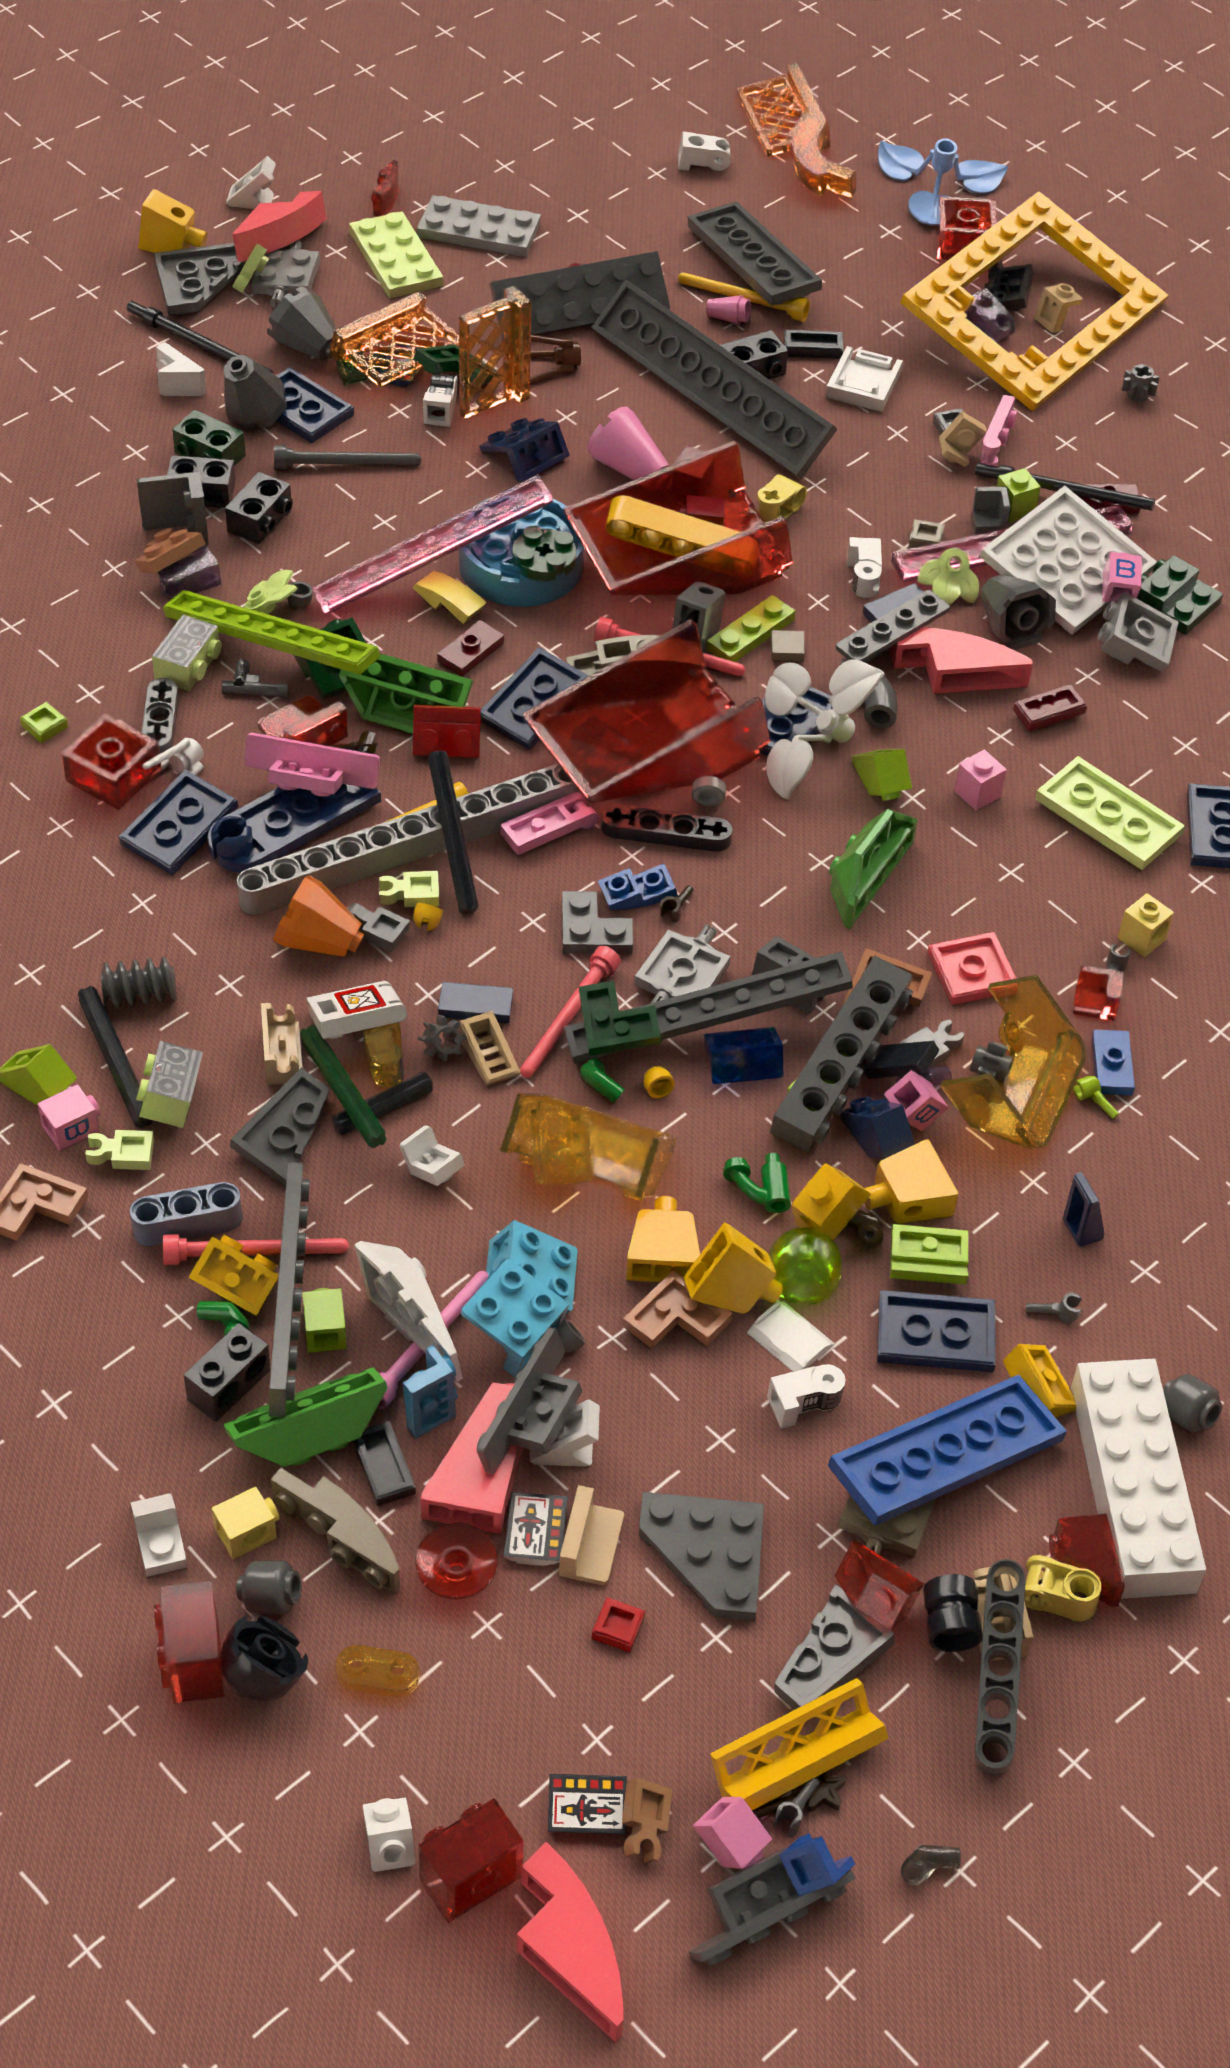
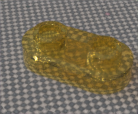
(376, 1673)

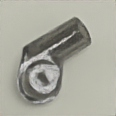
(926, 1860)

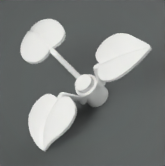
(850, 687)

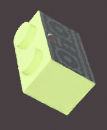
(187, 652)
(170, 1084)

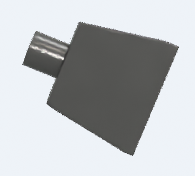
(702, 605)

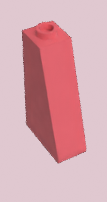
(461, 1487)

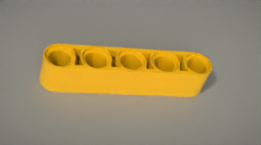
(661, 527)

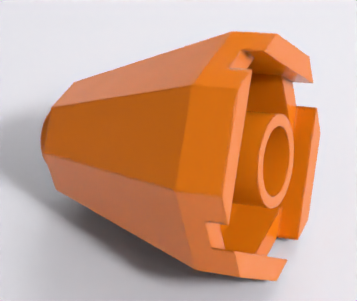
(318, 922)

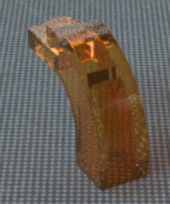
(811, 167)

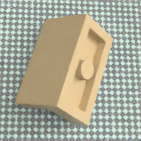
(590, 1540)

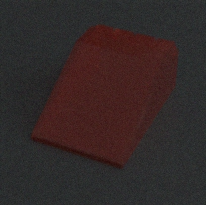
(731, 564)
(649, 723)

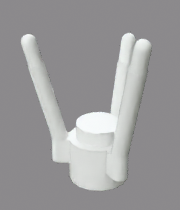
(181, 757)

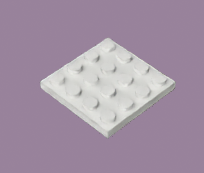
(1064, 552)

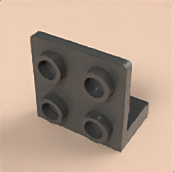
(173, 502)

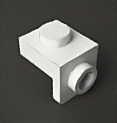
(428, 1158)
(389, 1834)

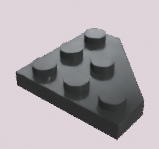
(195, 275)
(708, 1547)

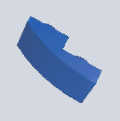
(643, 889)

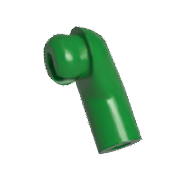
(594, 1075)
(221, 1311)

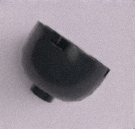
(261, 1659)

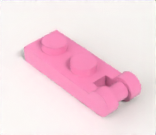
(998, 430)
(548, 823)

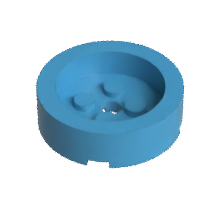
(489, 567)

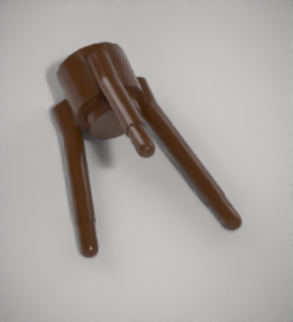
(566, 355)

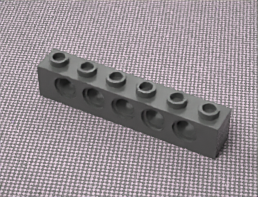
(878, 983)

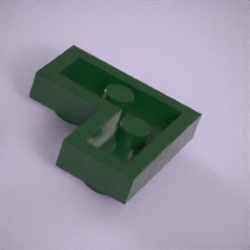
(443, 359)
(613, 1029)

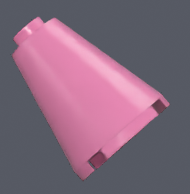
(626, 446)

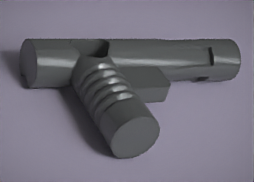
(250, 684)

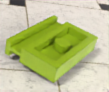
(929, 1254)

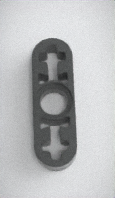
(155, 707)

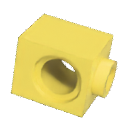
(1145, 925)
(245, 1522)

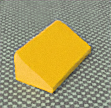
(1042, 1376)

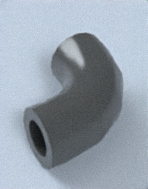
(881, 704)

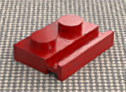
(447, 730)

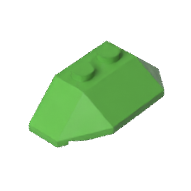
(393, 686)
(869, 862)
(314, 1422)

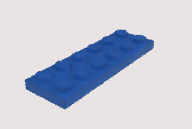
(946, 1449)

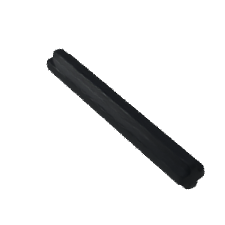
(453, 832)
(113, 1052)

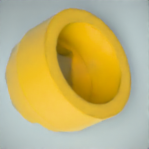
(428, 914)
(658, 1082)

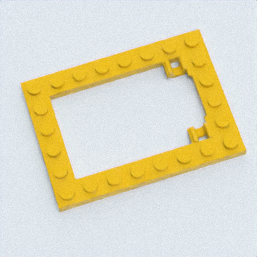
(1032, 376)

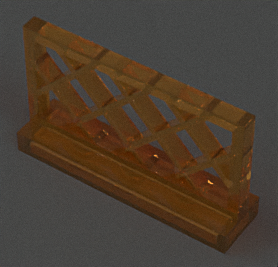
(795, 91)
(383, 326)
(514, 350)

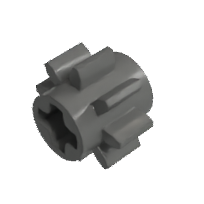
(1140, 383)
(433, 1041)
(992, 1061)

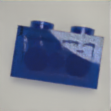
(744, 1055)

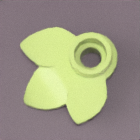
(950, 582)
(268, 593)

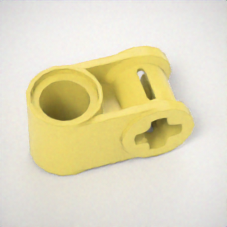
(780, 498)
(1058, 1586)

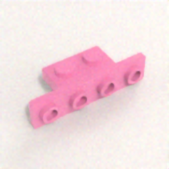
(310, 765)

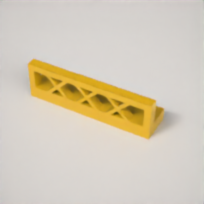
(799, 1756)

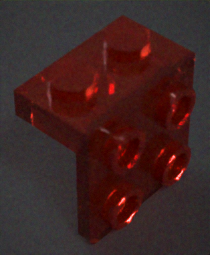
(307, 722)

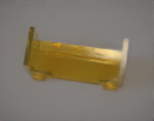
(1043, 1071)
(620, 1148)

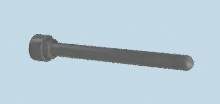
(286, 457)

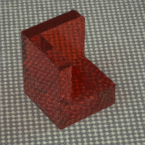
(1098, 992)

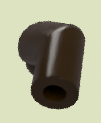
(867, 1229)

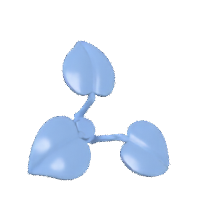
(901, 162)

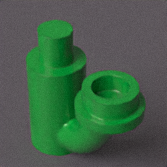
(775, 1183)

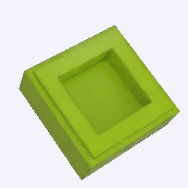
(44, 722)

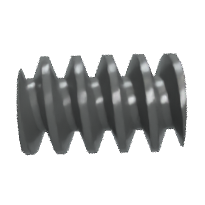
(138, 982)

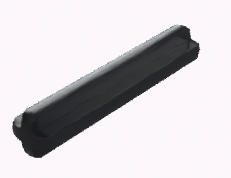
(388, 1100)

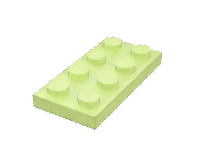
(396, 254)
(1110, 812)

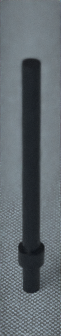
(156, 319)
(1079, 489)

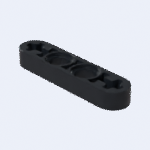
(665, 832)

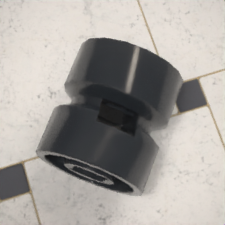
(952, 1613)

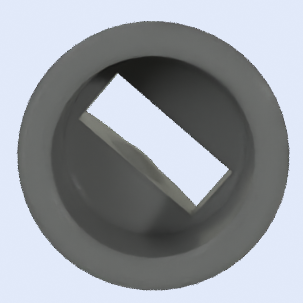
(301, 600)
(570, 1336)

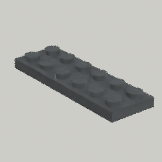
(754, 253)
(580, 293)

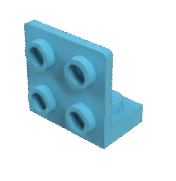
(539, 1255)
(515, 1312)

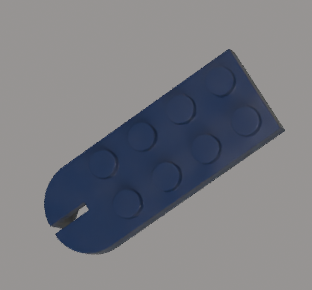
(282, 823)

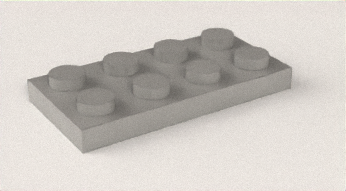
(479, 225)

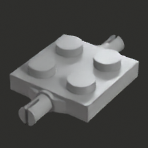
(286, 272)
(682, 965)

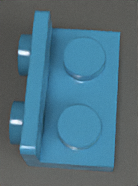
(430, 1394)

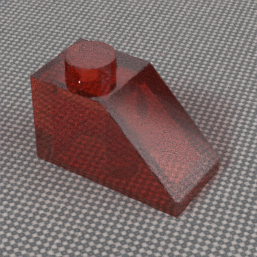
(1089, 1545)
(877, 1585)

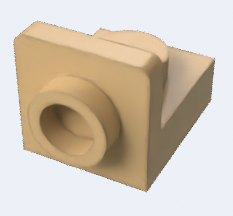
(1055, 305)
(961, 438)

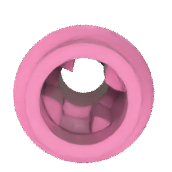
(729, 309)

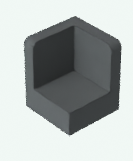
(990, 509)

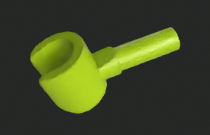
(1090, 1087)

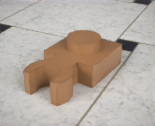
(648, 1814)

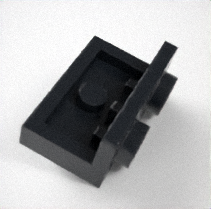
(1010, 284)

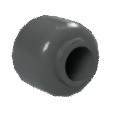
(1192, 1403)
(269, 1587)

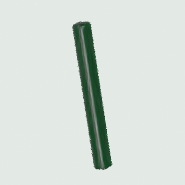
(343, 1087)

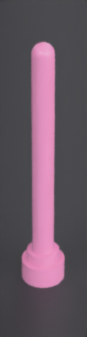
(414, 1352)

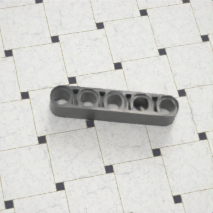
(1004, 1646)

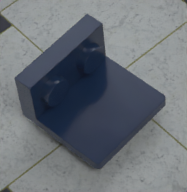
(529, 445)

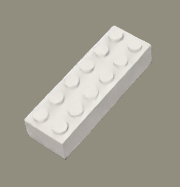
(1138, 1476)

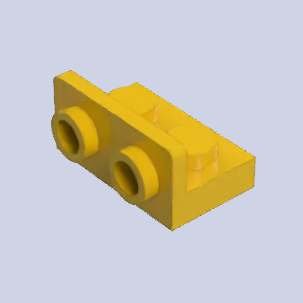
(234, 1274)

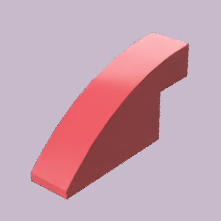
(279, 224)
(961, 661)
(571, 1941)

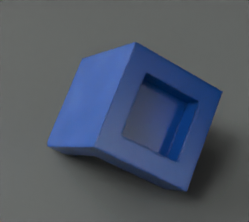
(812, 1865)

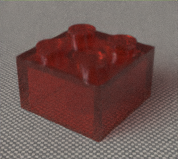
(961, 222)
(110, 761)
(189, 1642)
(470, 1859)

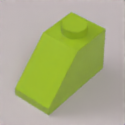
(883, 772)
(37, 1073)

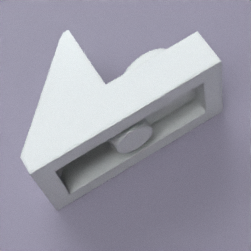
(253, 186)
(178, 373)
(575, 1440)
(159, 1535)

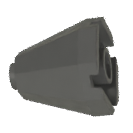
(303, 324)
(252, 393)
(1017, 610)

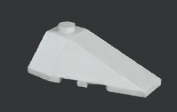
(403, 1295)

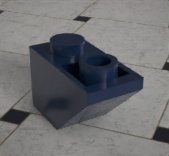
(878, 1126)

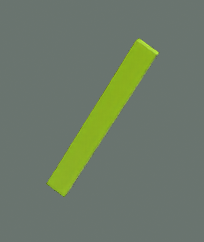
(275, 632)

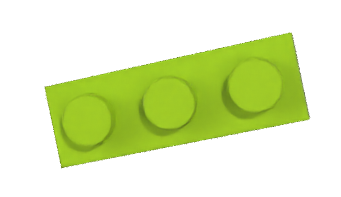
(751, 629)

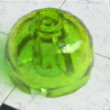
(806, 1265)

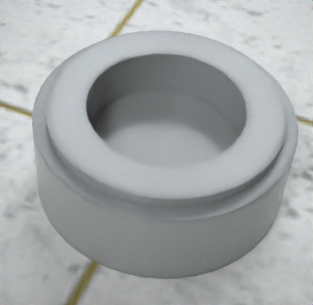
(709, 791)

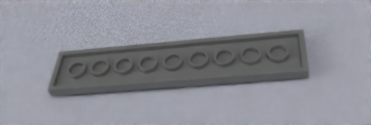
(714, 379)

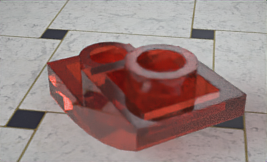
(386, 193)

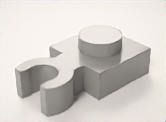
(941, 1038)

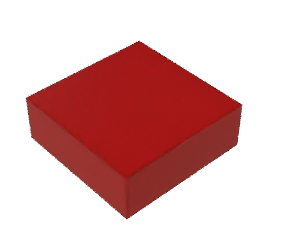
(618, 1624)

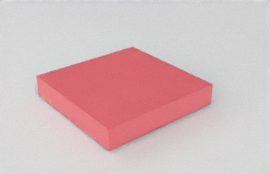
(969, 966)

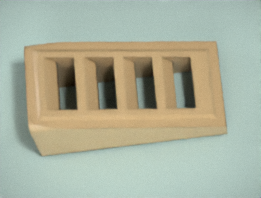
(488, 1023)

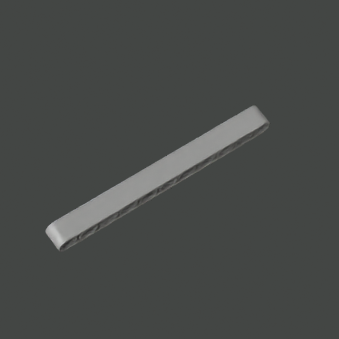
(397, 840)

